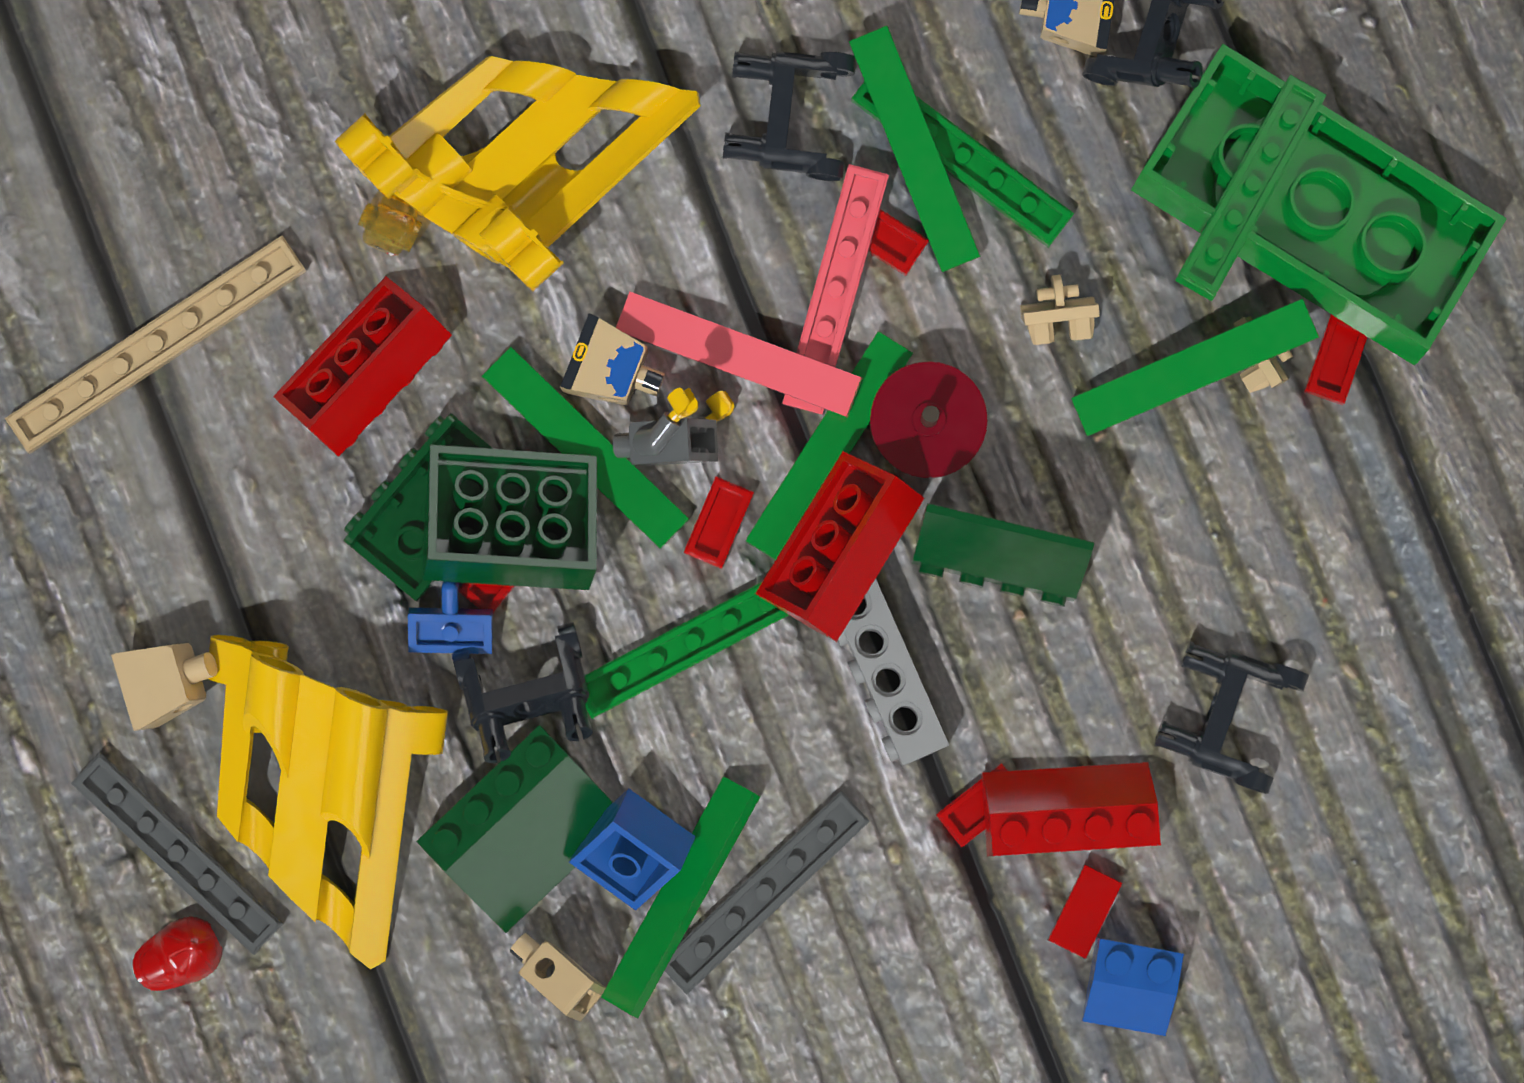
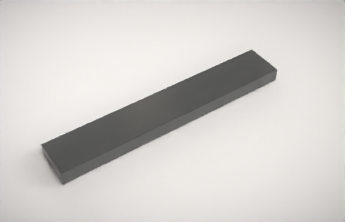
(177, 853)
(765, 891)

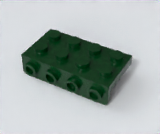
(394, 525)

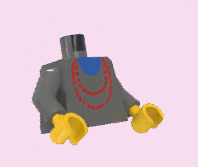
(673, 436)

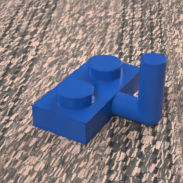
(450, 627)

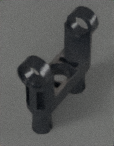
(1154, 54)
(771, 147)
(1230, 674)
(527, 700)

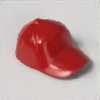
(178, 955)

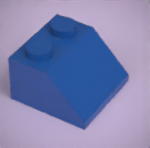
(633, 849)
(1132, 986)

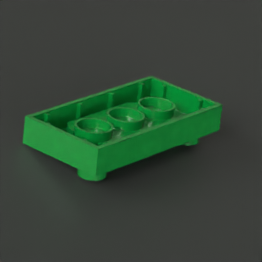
(1345, 222)

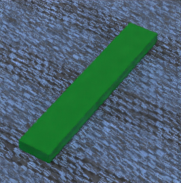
(914, 148)
(988, 175)
(1250, 188)
(1195, 367)
(575, 435)
(824, 448)
(679, 650)
(680, 898)

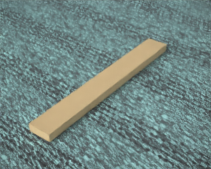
(155, 344)

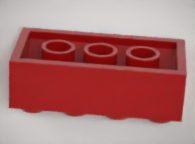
(363, 366)
(840, 545)
(1070, 809)

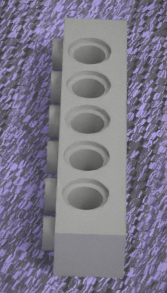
(927, 734)

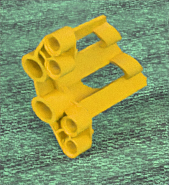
(513, 192)
(339, 762)

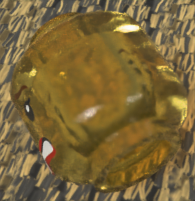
(389, 225)

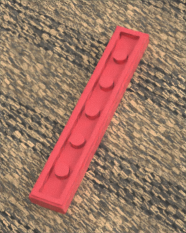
(841, 270)
(739, 354)

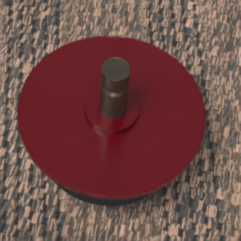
(928, 419)

